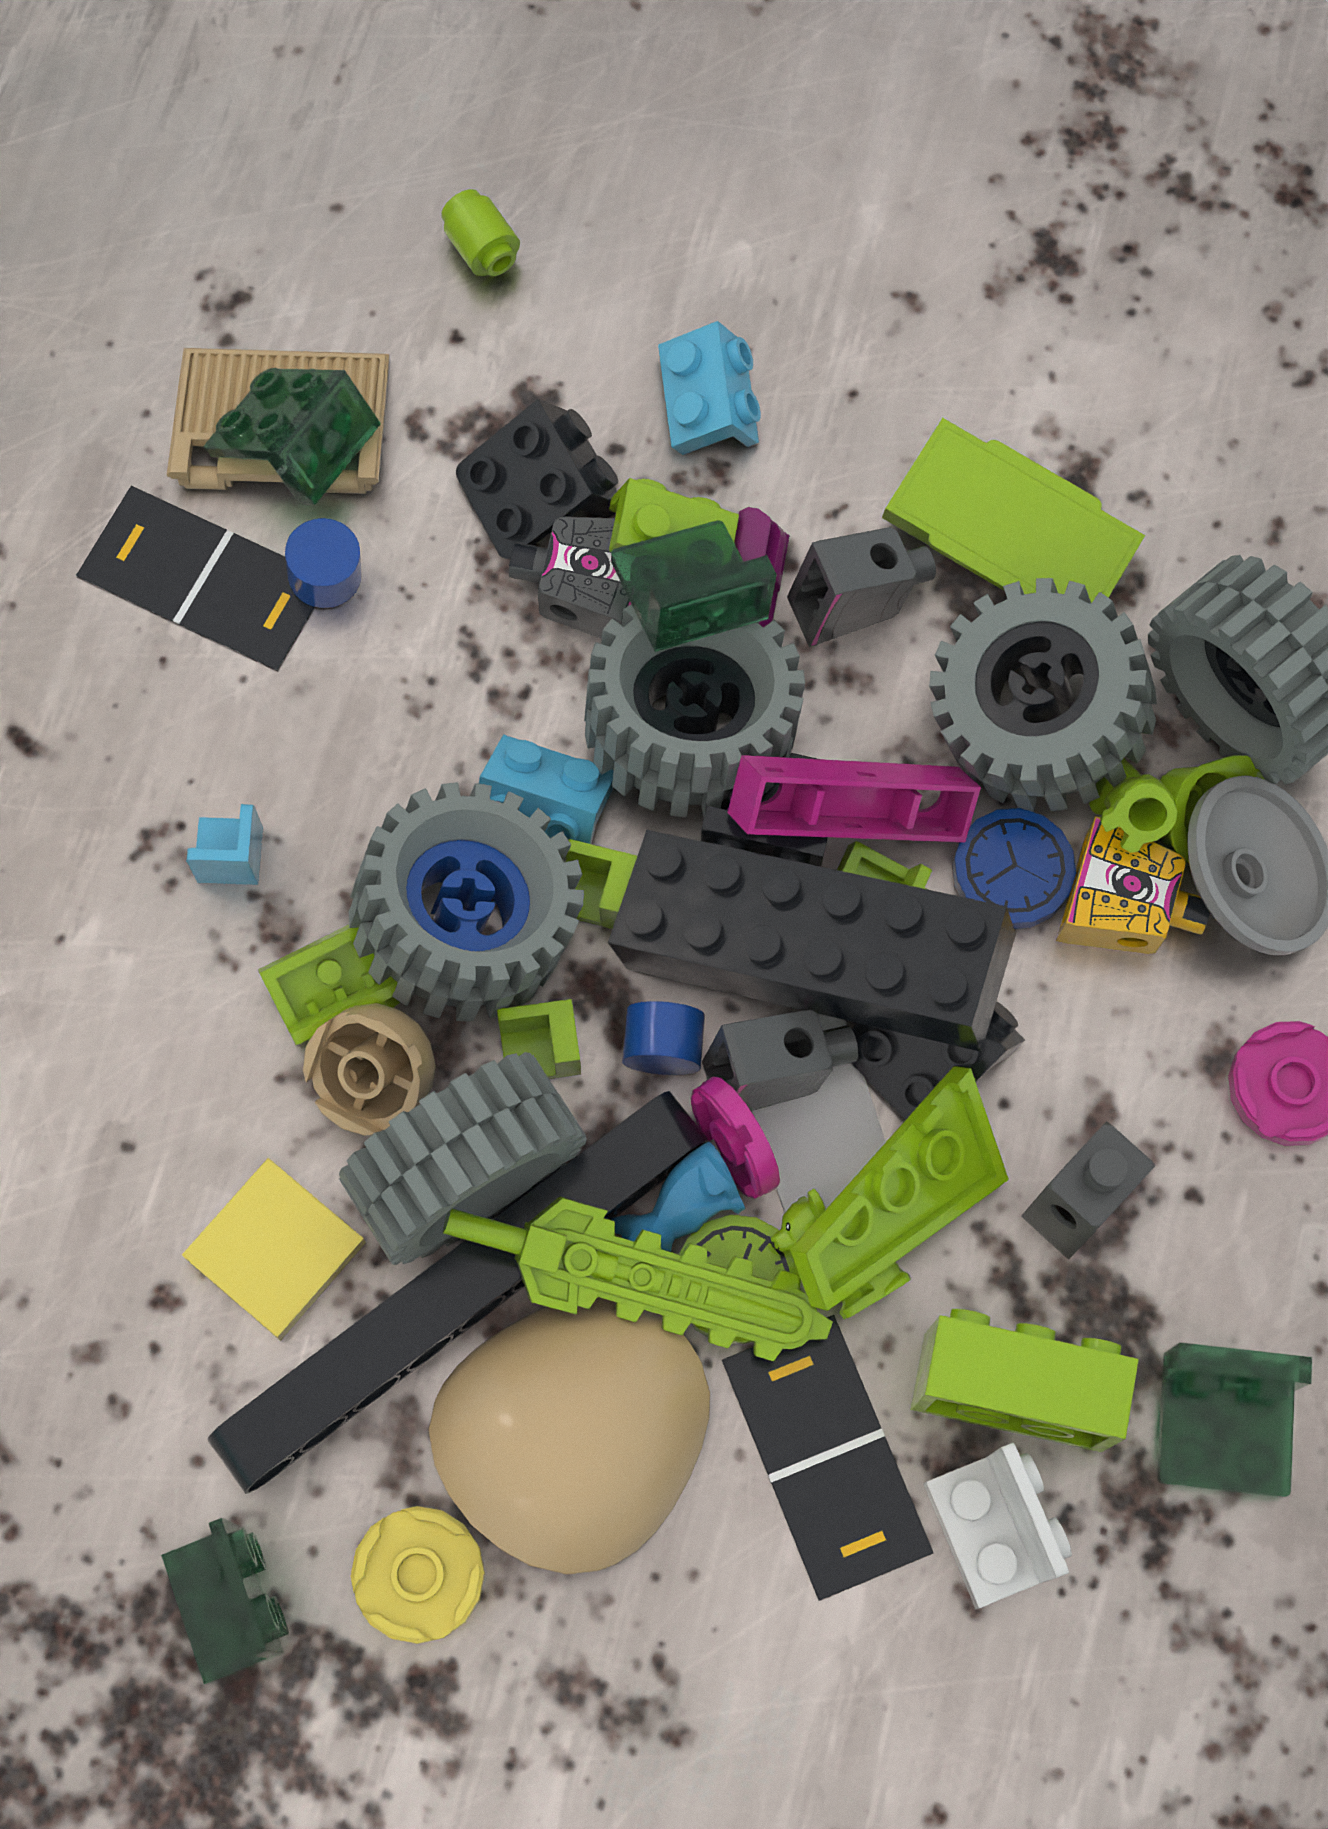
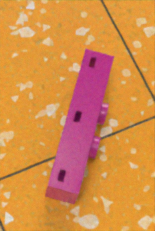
(852, 799)

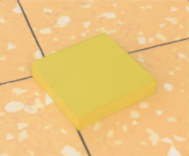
(274, 1248)

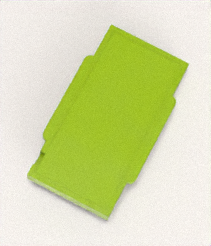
(1009, 516)

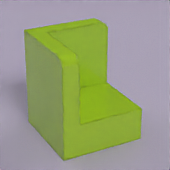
(602, 879)
(545, 1032)

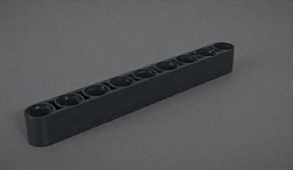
(441, 1302)

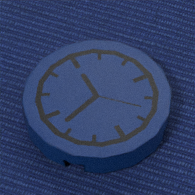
(1016, 863)

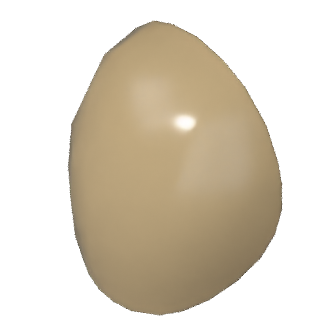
(571, 1434)

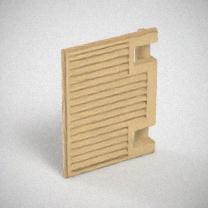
(221, 378)

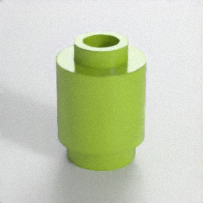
(480, 233)

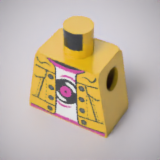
(1127, 897)

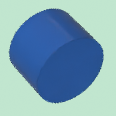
(323, 563)
(663, 1038)

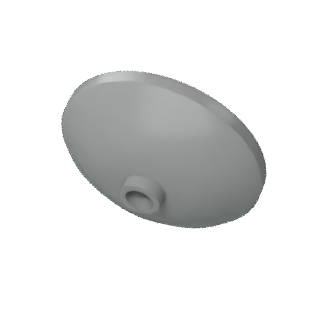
(1260, 865)

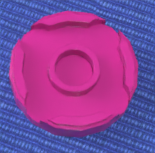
(1283, 1083)
(738, 1136)

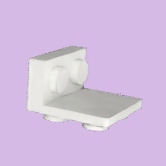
(999, 1525)

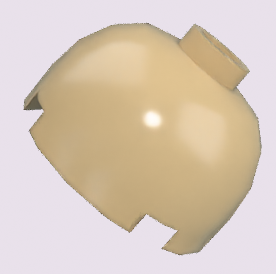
(369, 1067)

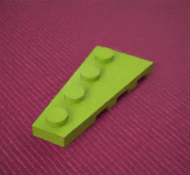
(907, 1192)

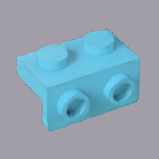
(708, 388)
(559, 785)

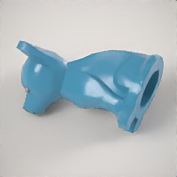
(687, 1199)

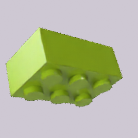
(1025, 1381)

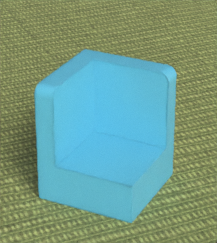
(228, 849)

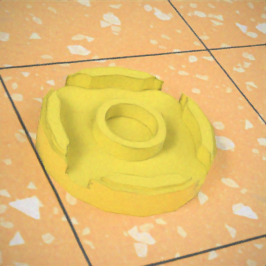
(417, 1575)

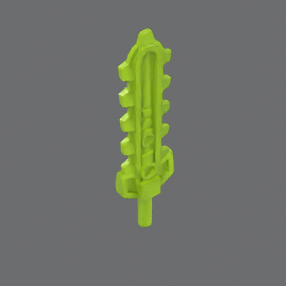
(573, 1257)

